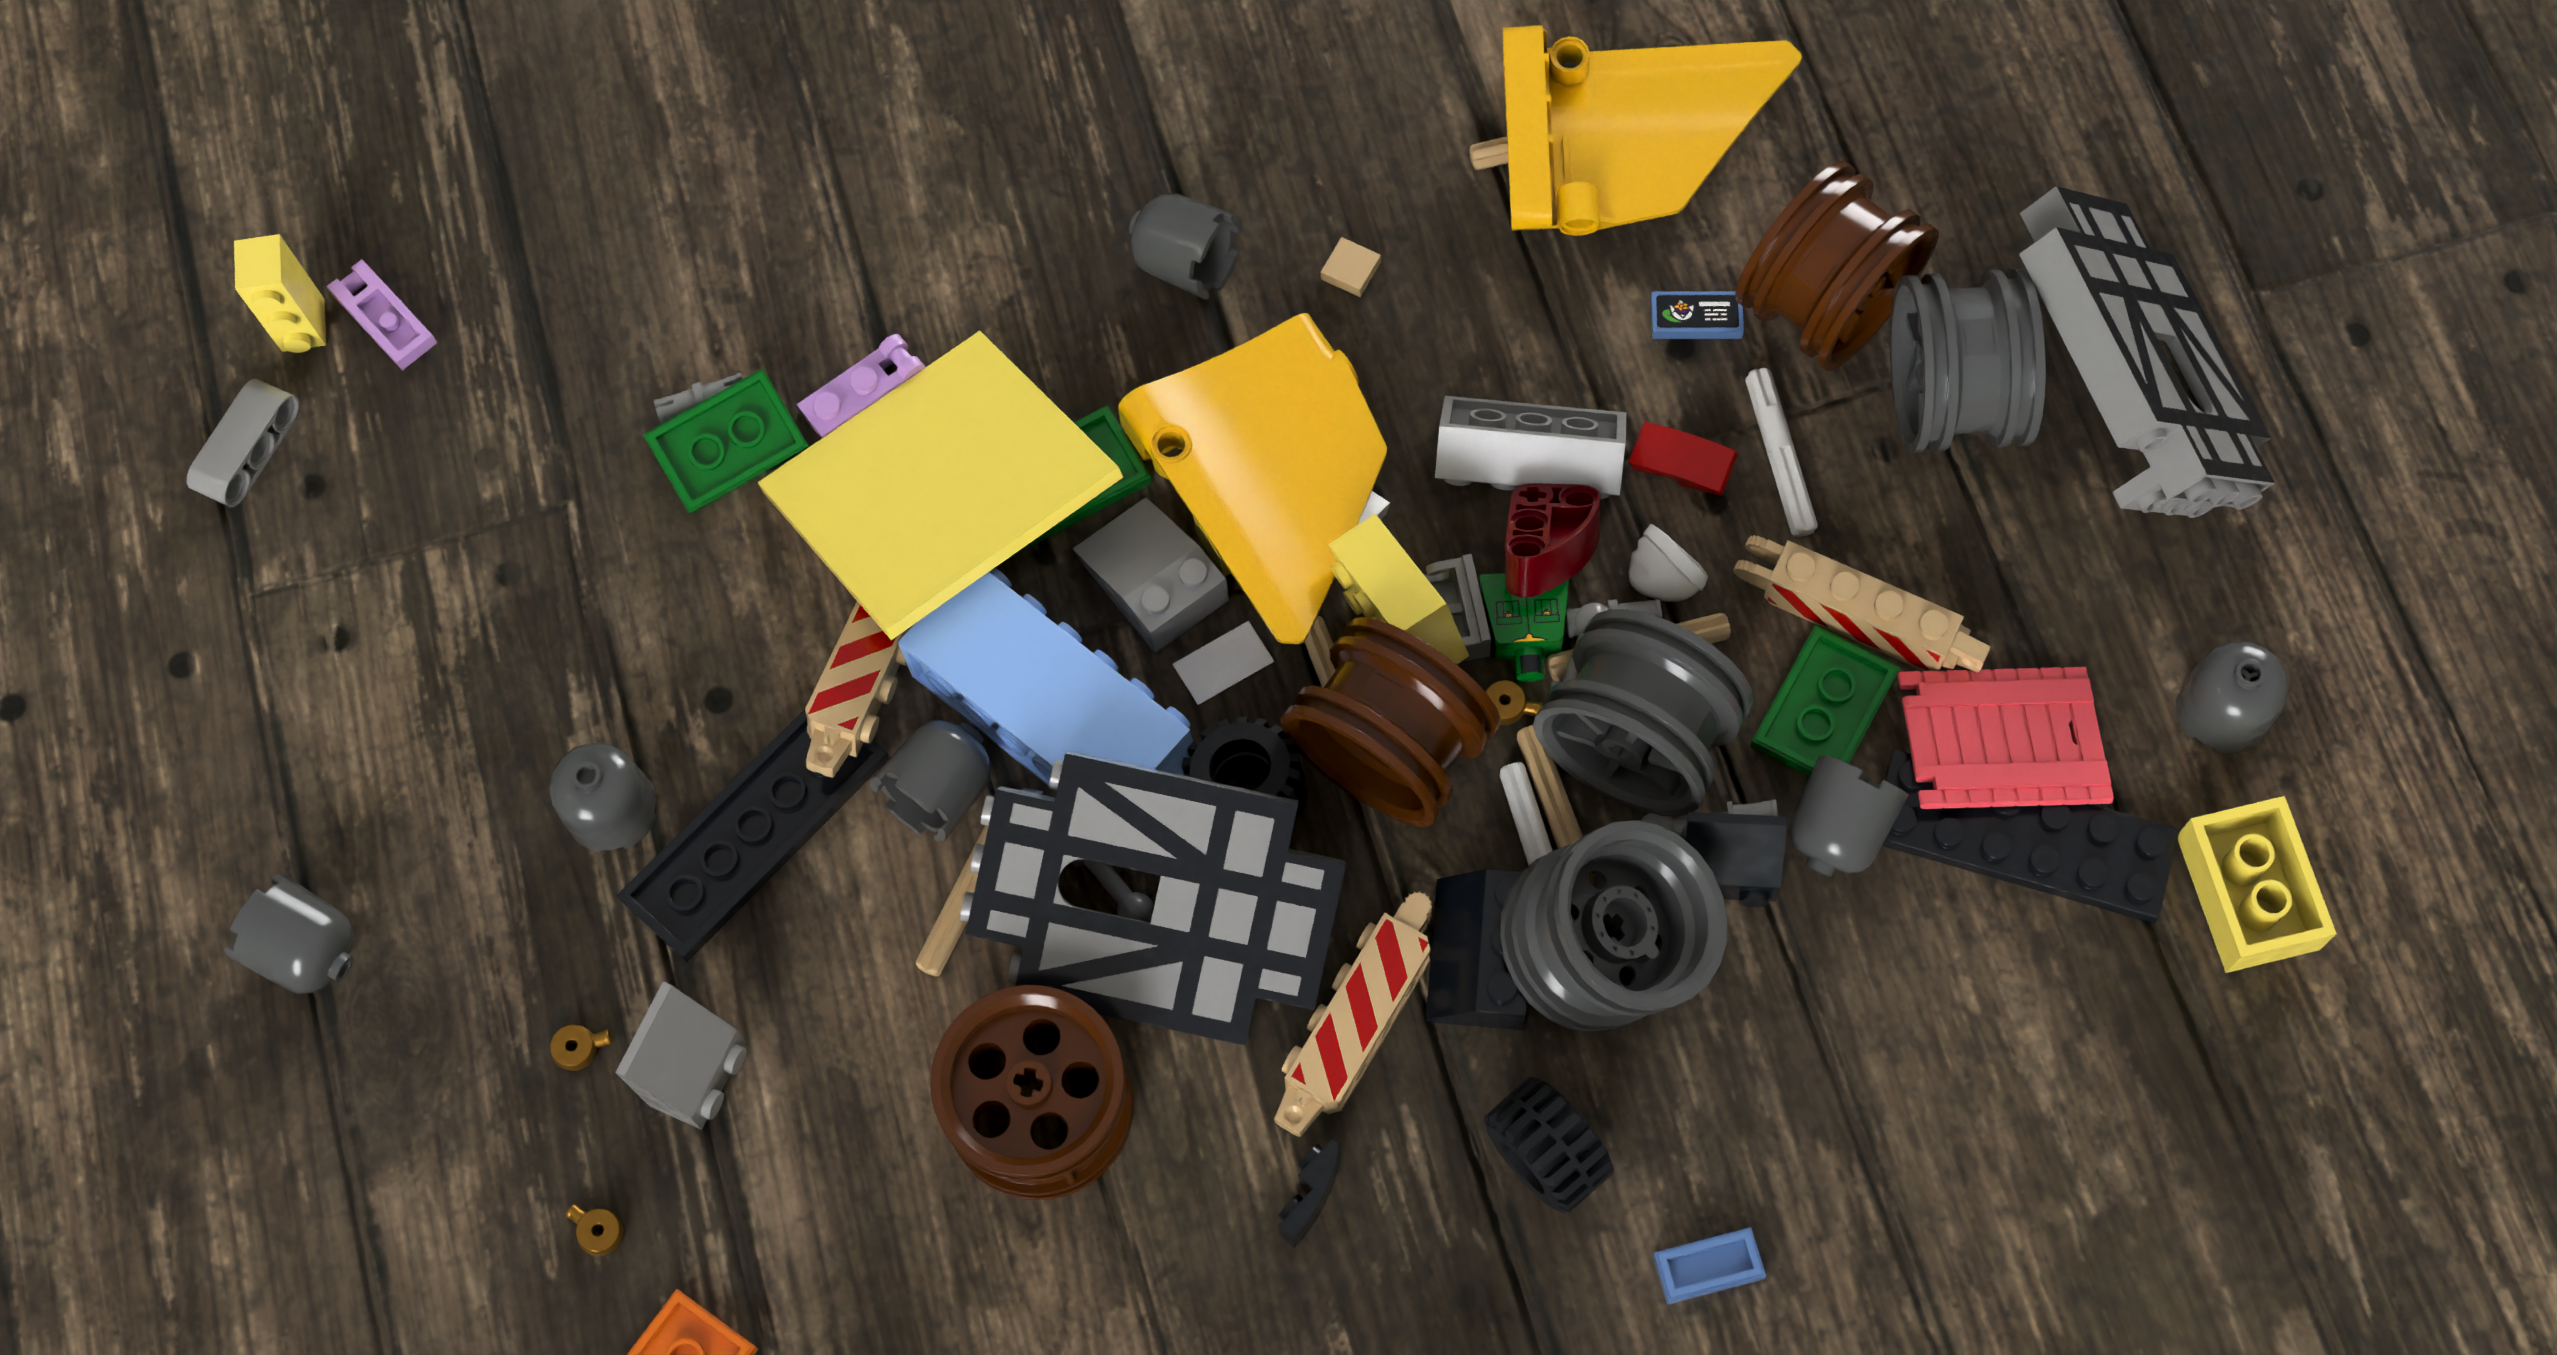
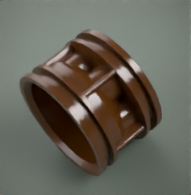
(1095, 1123)

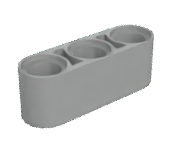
(243, 442)

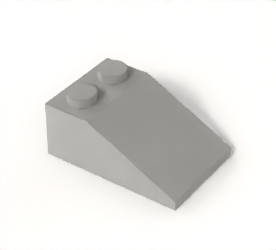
(1153, 573)
(682, 1058)

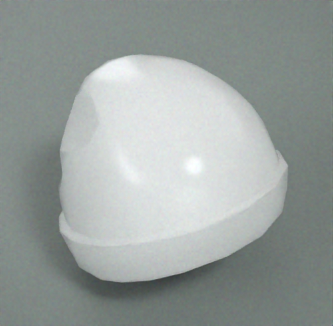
(1664, 569)

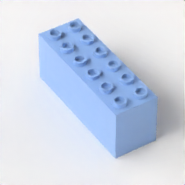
(1037, 684)

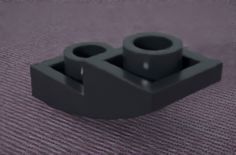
(1317, 1179)

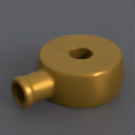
(1517, 701)
(586, 1046)
(588, 1225)

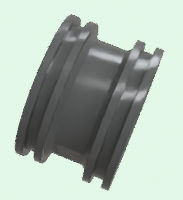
(1967, 360)
(1644, 712)
(1646, 919)

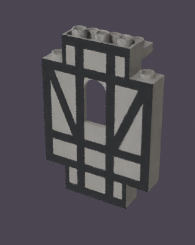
(2111, 308)
(1229, 914)

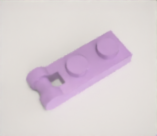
(382, 315)
(859, 386)

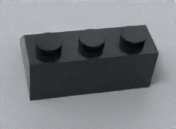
(1467, 962)

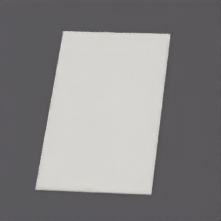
(1223, 662)

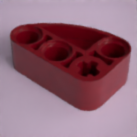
(1549, 535)

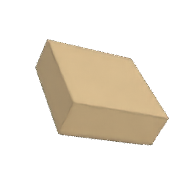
(1350, 267)

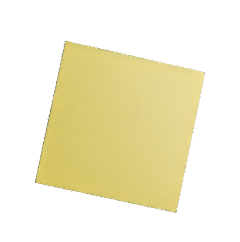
(938, 483)

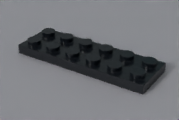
(742, 839)
(2054, 849)

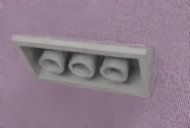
(1529, 444)

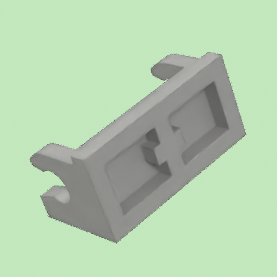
(1459, 588)

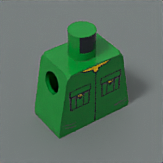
(1522, 626)

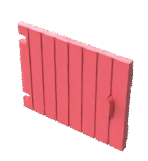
(2005, 738)

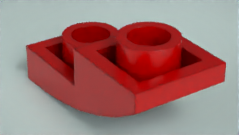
(1683, 457)

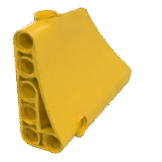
(1626, 127)
(1268, 462)

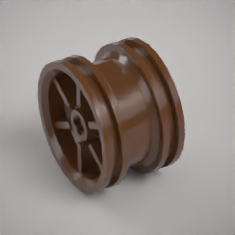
(1834, 264)
(1391, 721)

